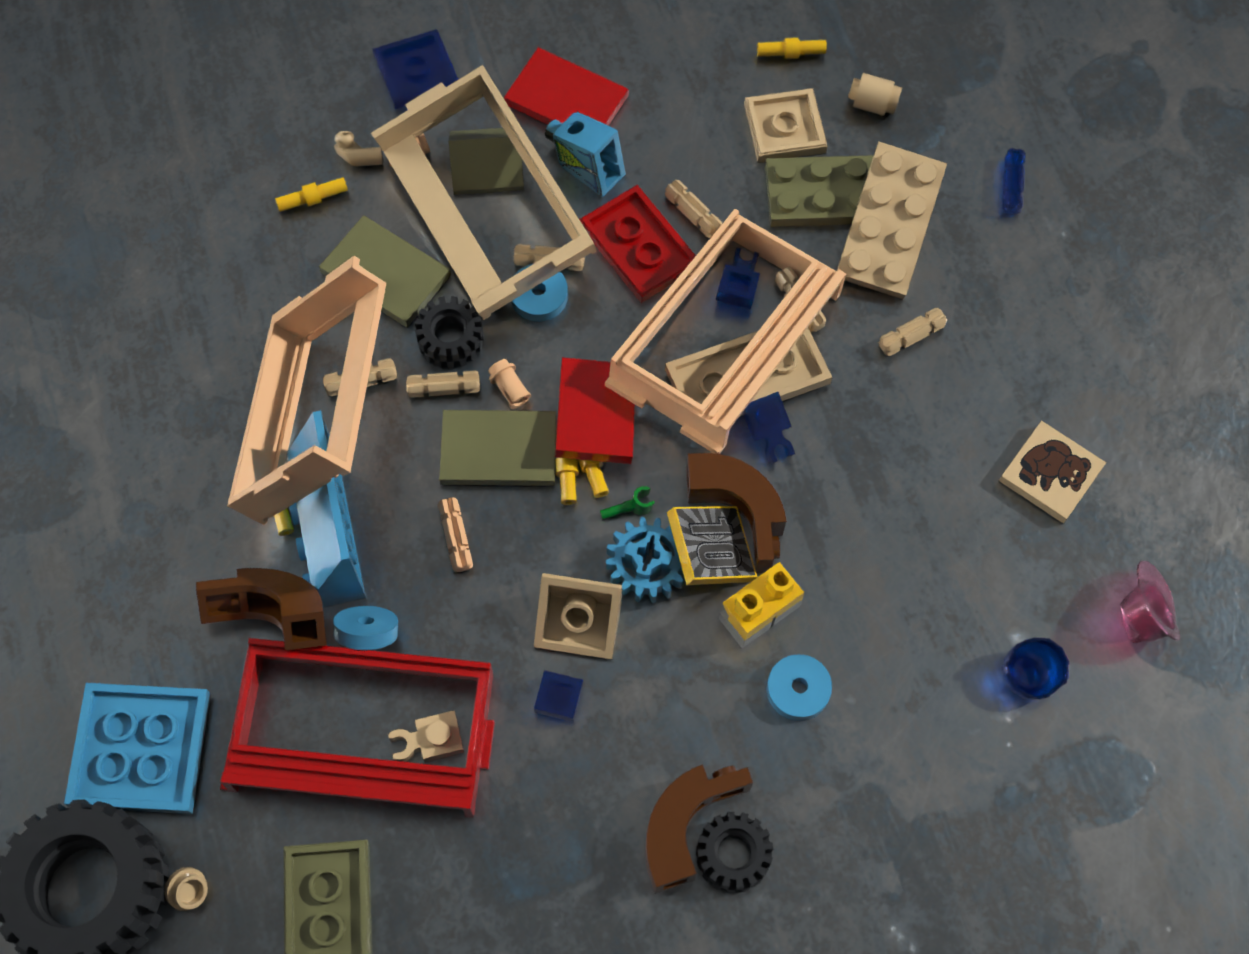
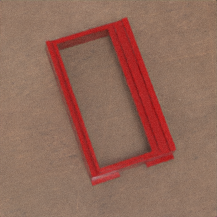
(359, 775)

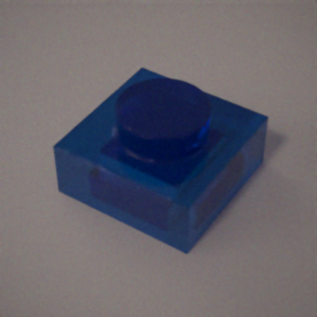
(558, 696)

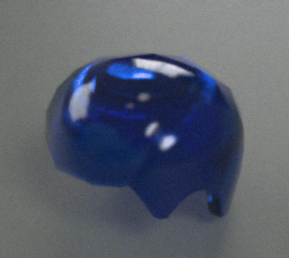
(1036, 668)

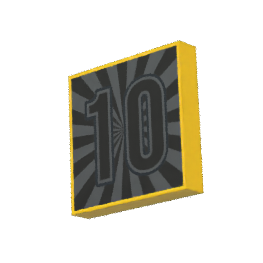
(711, 545)

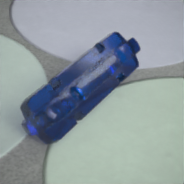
(1014, 181)

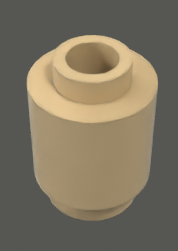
(875, 94)

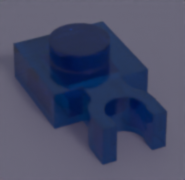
(739, 281)
(767, 420)

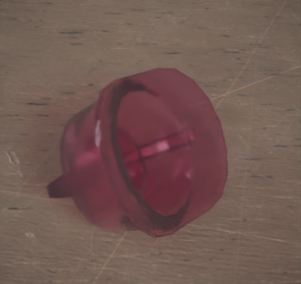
(1149, 608)

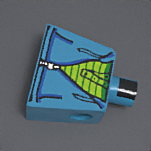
(588, 151)

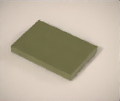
(409, 273)
(498, 448)
(327, 898)

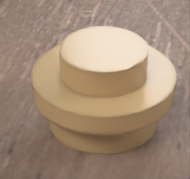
(186, 889)

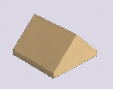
(577, 616)

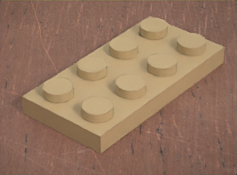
(891, 220)
(798, 372)

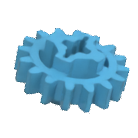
(635, 553)

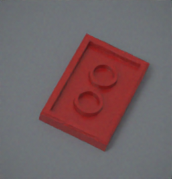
(557, 88)
(638, 243)
(591, 417)

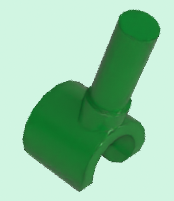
(631, 505)

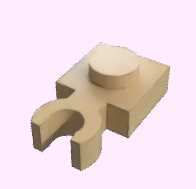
(435, 737)

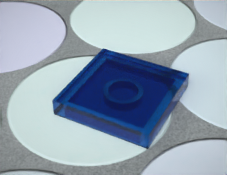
(414, 66)

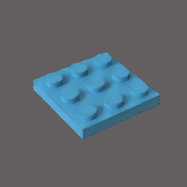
(139, 747)

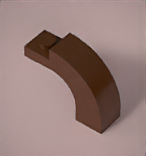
(736, 483)
(266, 596)
(666, 845)

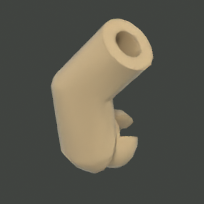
(354, 154)

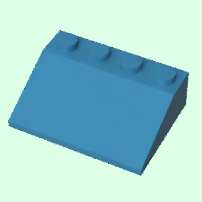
(326, 528)

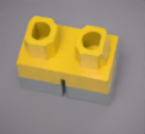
(761, 604)

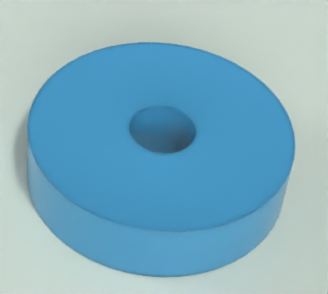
(543, 306)
(365, 627)
(793, 704)

